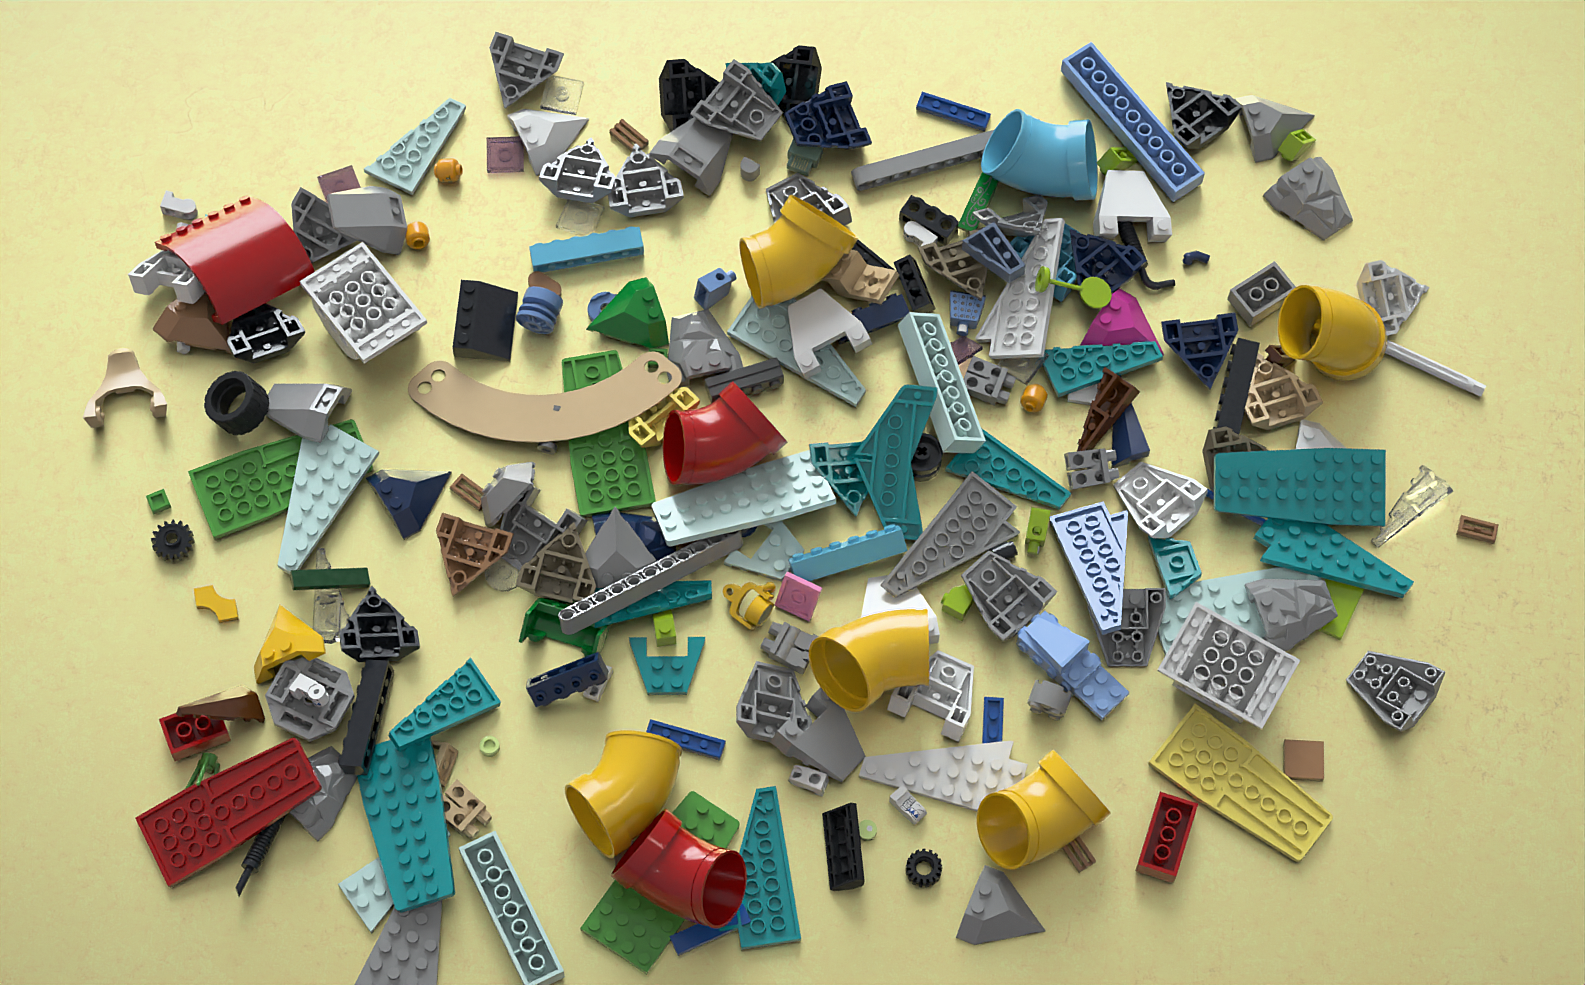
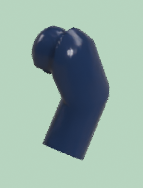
(1195, 255)

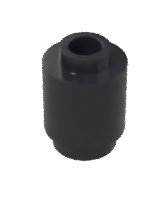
(1006, 550)

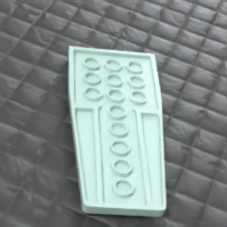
(744, 500)
(1223, 596)

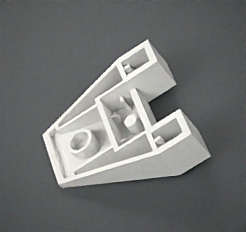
(1131, 199)
(166, 270)
(819, 322)
(880, 600)
(946, 696)

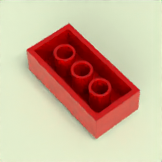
(1166, 837)

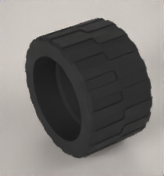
(248, 414)

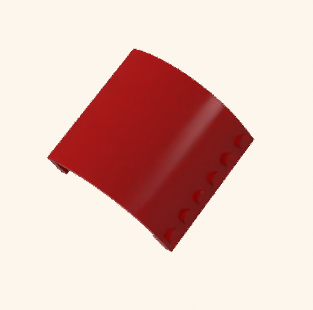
(240, 256)

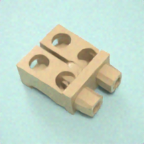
(463, 810)

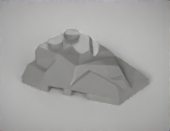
(1311, 197)
(700, 347)
(1291, 608)
(320, 810)

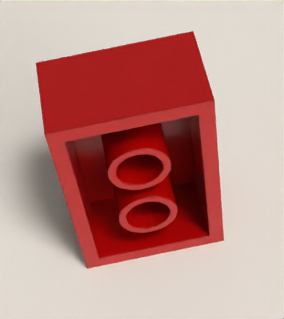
(192, 735)

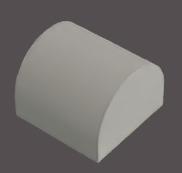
(749, 169)

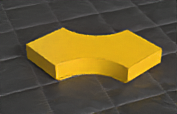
(223, 608)

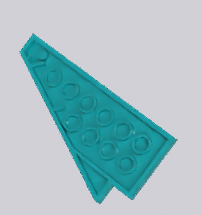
(1328, 555)
(769, 884)

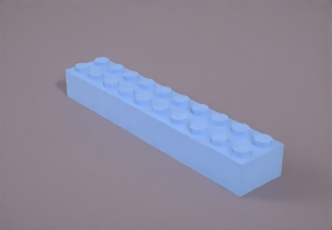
(1132, 122)

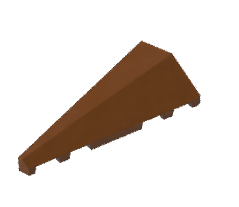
(1110, 402)
(226, 705)

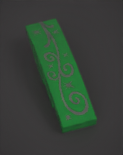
(979, 200)

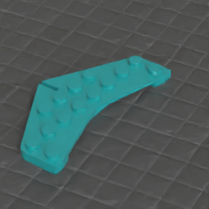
(892, 448)

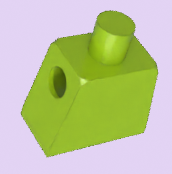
(1037, 524)

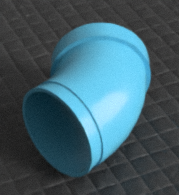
(1043, 156)

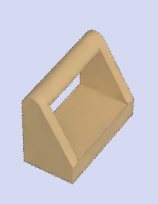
(445, 760)

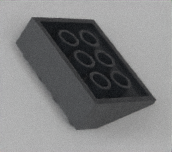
(484, 321)

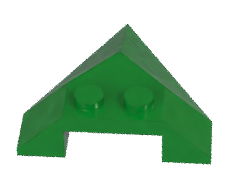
(634, 316)

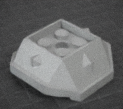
(302, 717)

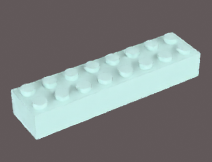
(937, 367)
(511, 911)

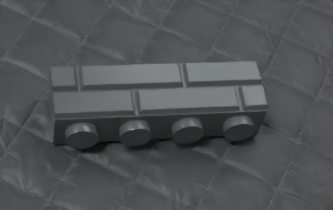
(749, 379)

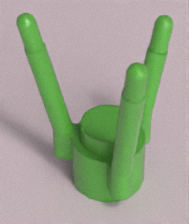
(206, 764)

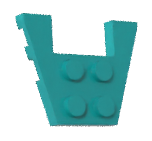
(667, 673)

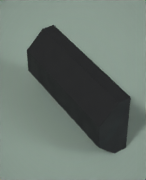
(843, 848)

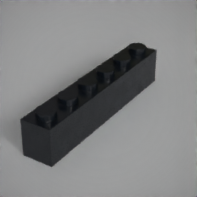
(1237, 384)
(366, 717)

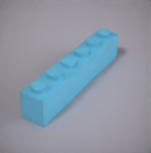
(586, 249)
(848, 554)

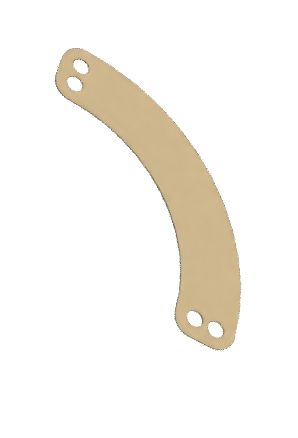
(531, 417)

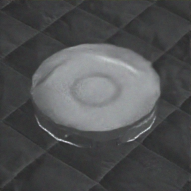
(504, 573)

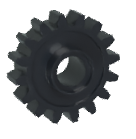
(166, 534)

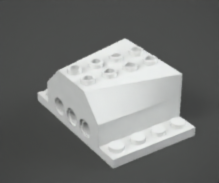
(361, 304)
(1227, 667)

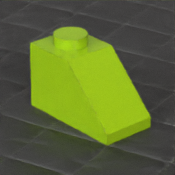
(1296, 144)
(1116, 159)
(957, 602)
(664, 628)

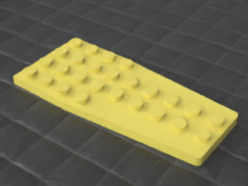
(1240, 784)

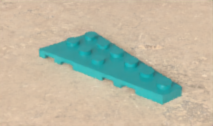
(1083, 365)

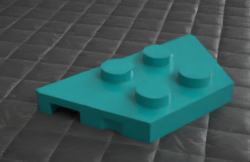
(1175, 563)

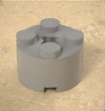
(1049, 699)

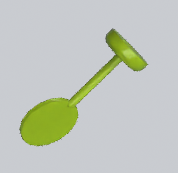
(1093, 290)

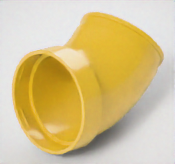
(793, 252)
(1350, 333)
(872, 657)
(624, 788)
(1037, 814)

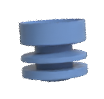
(539, 310)

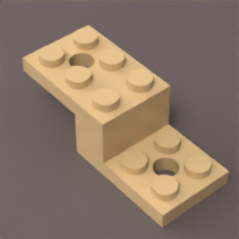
(855, 279)

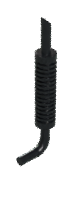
(1129, 237)
(258, 853)

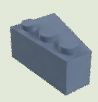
(994, 252)

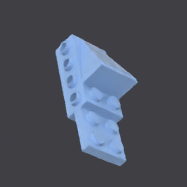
(1070, 663)

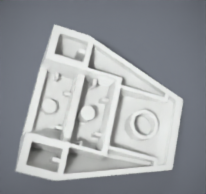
(1160, 499)

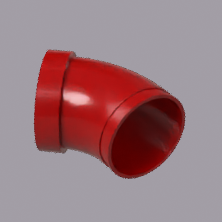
(717, 439)
(684, 873)

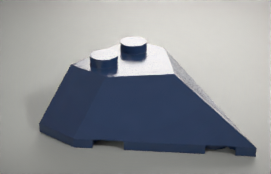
(1104, 260)
(1202, 343)
(408, 495)

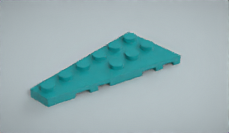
(1009, 472)
(669, 597)
(452, 703)

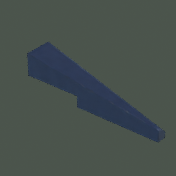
(1128, 438)

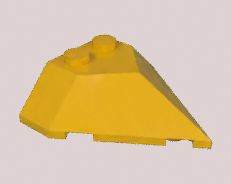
(284, 641)

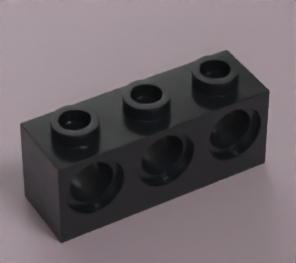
(928, 211)
(914, 285)

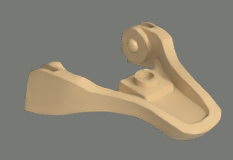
(123, 376)

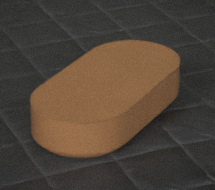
(539, 279)

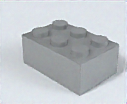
(1261, 293)

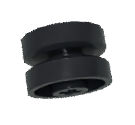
(927, 458)

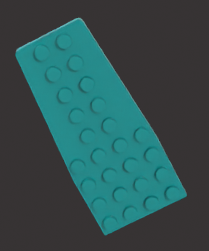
(1304, 485)
(409, 823)

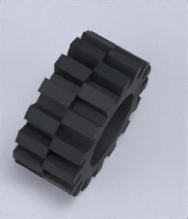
(932, 859)

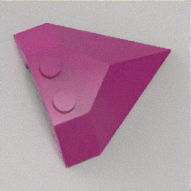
(1120, 322)

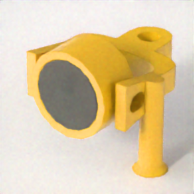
(759, 608)

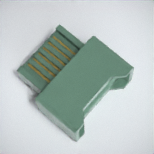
(803, 158)

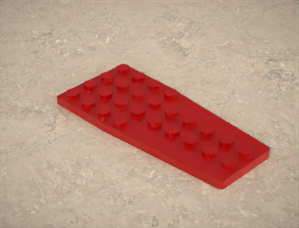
(227, 810)

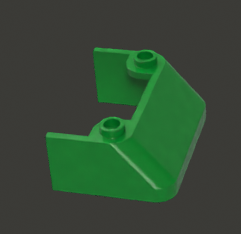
(543, 622)

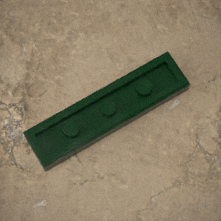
(330, 578)

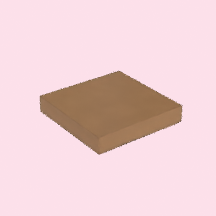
(1304, 759)

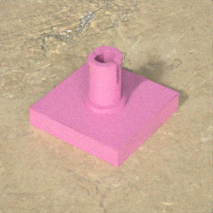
(798, 596)

